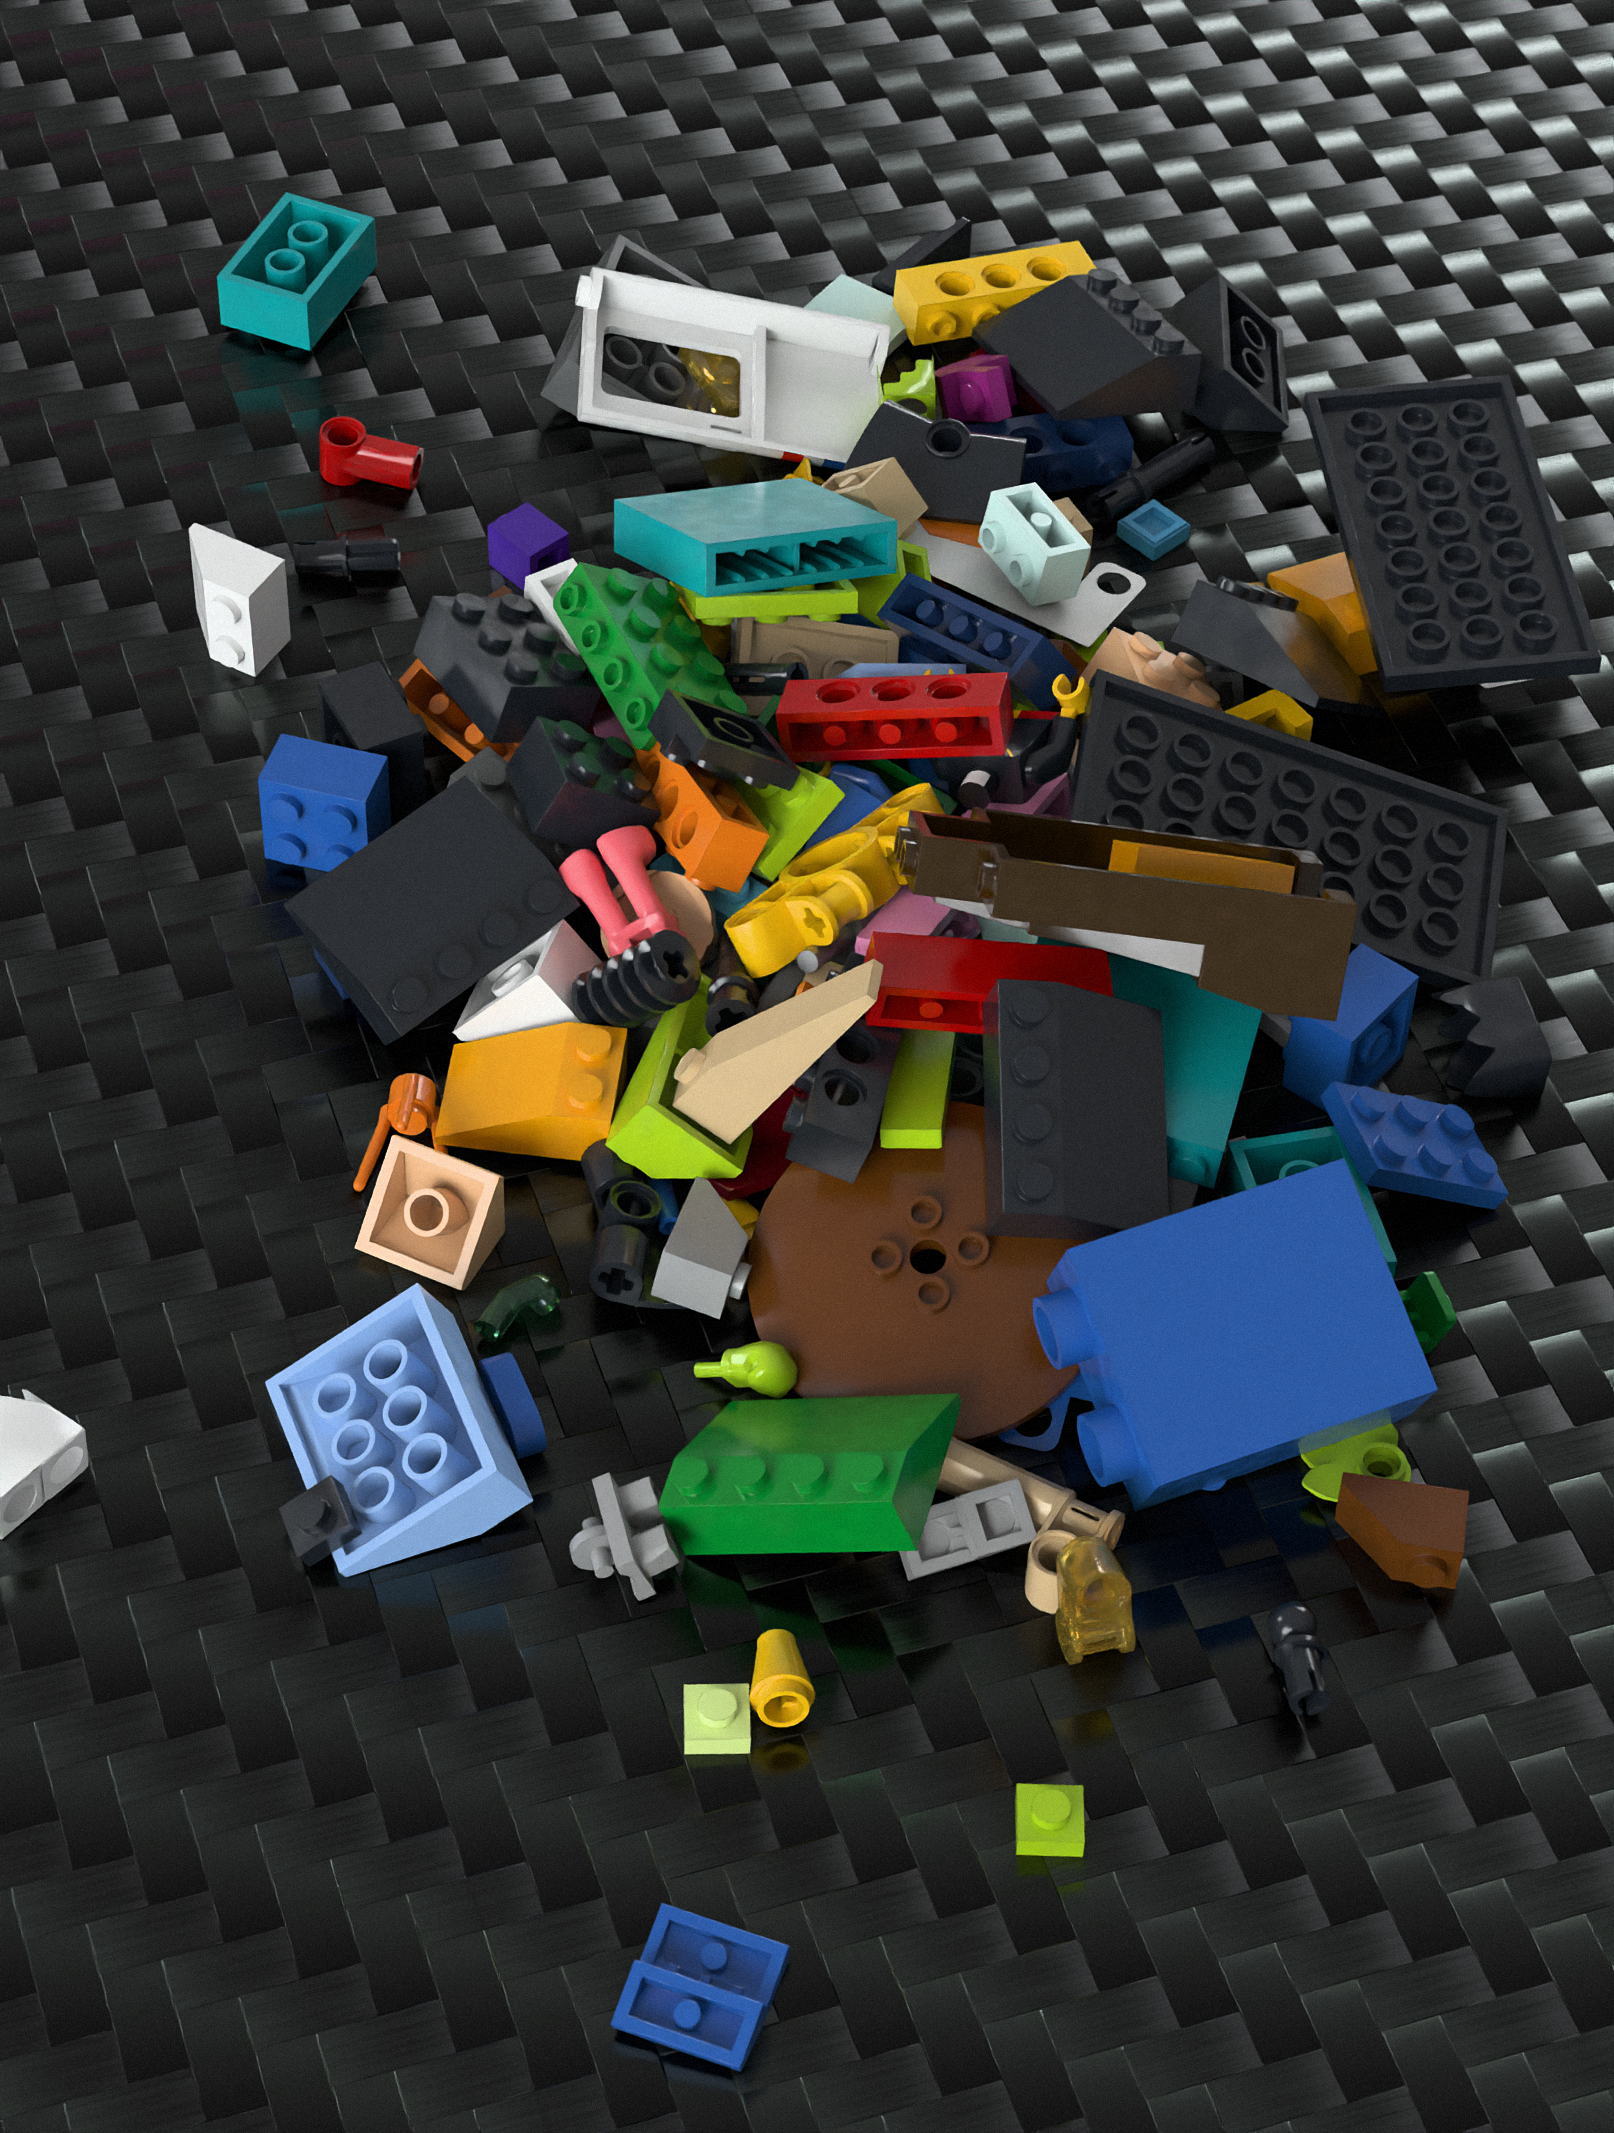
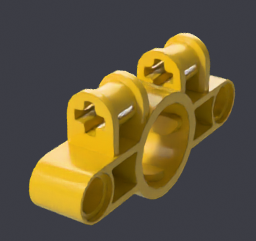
(827, 887)

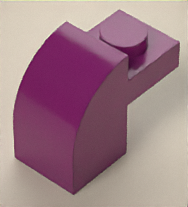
(976, 389)

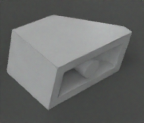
(703, 1255)

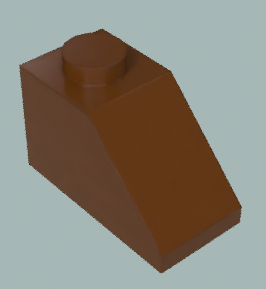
(1406, 1527)

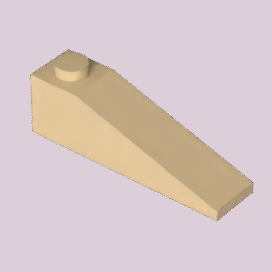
(762, 1056)

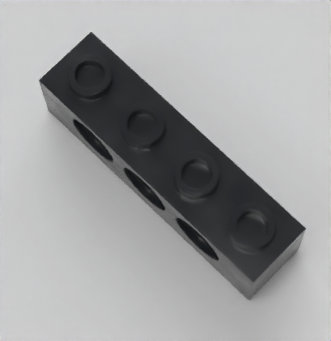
(842, 1097)

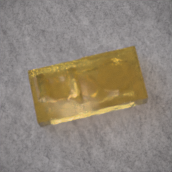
(717, 377)

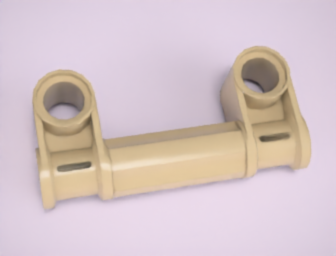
(1053, 1510)

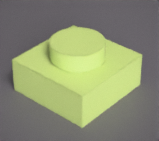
(716, 1719)

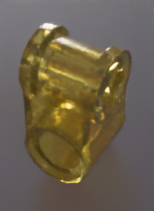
(1092, 1600)

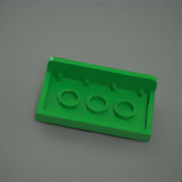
(639, 645)

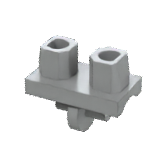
(619, 1540)

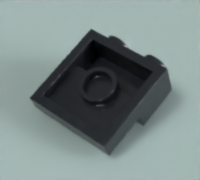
(720, 742)

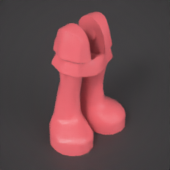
(627, 854)

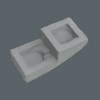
(971, 1529)

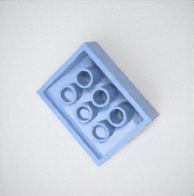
(405, 1431)

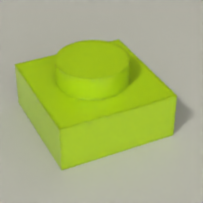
(1049, 1820)

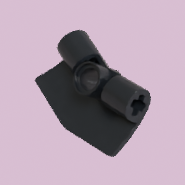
(950, 484)
(628, 1231)

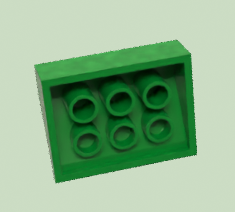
(811, 1475)

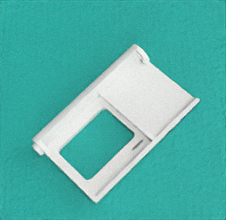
(802, 370)

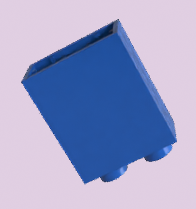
(1233, 1336)

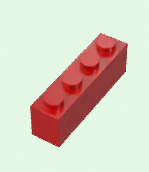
(946, 979)

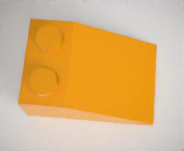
(1331, 599)
(535, 1090)

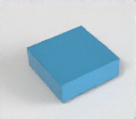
(1153, 529)

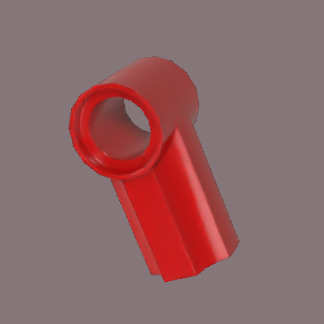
(353, 455)

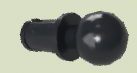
(1299, 1655)

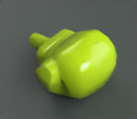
(757, 1365)

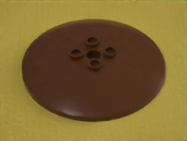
(862, 1322)

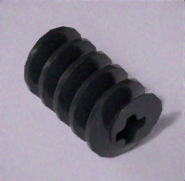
(638, 982)

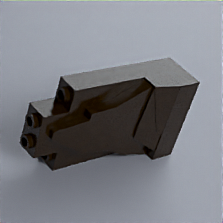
(1057, 884)

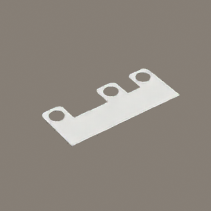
(1075, 618)

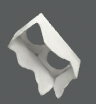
(37, 1456)

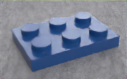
(1414, 1145)

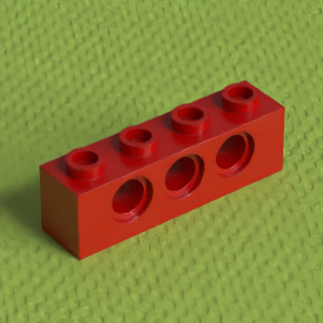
(896, 717)

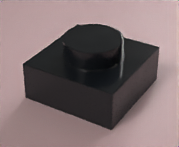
(320, 1521)

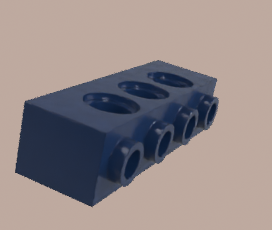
(1067, 451)
(962, 632)

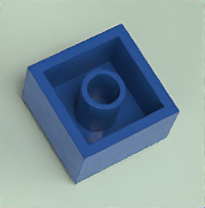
(321, 802)
(1367, 1033)

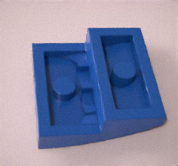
(701, 1987)

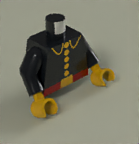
(1036, 754)

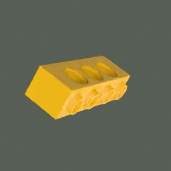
(956, 296)

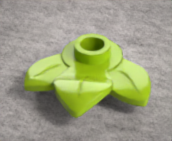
(1359, 1454)

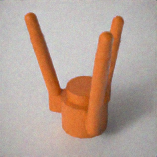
(409, 1111)

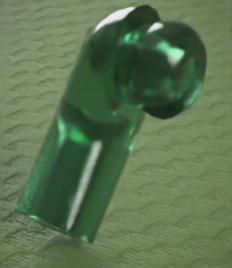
(513, 1298)

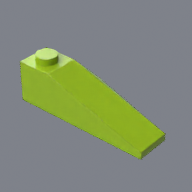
(655, 1133)

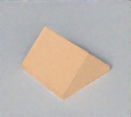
(433, 1214)

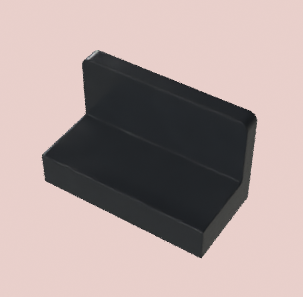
(932, 249)

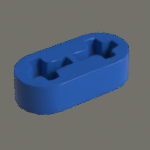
(513, 1404)

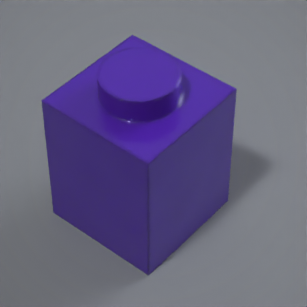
(525, 543)

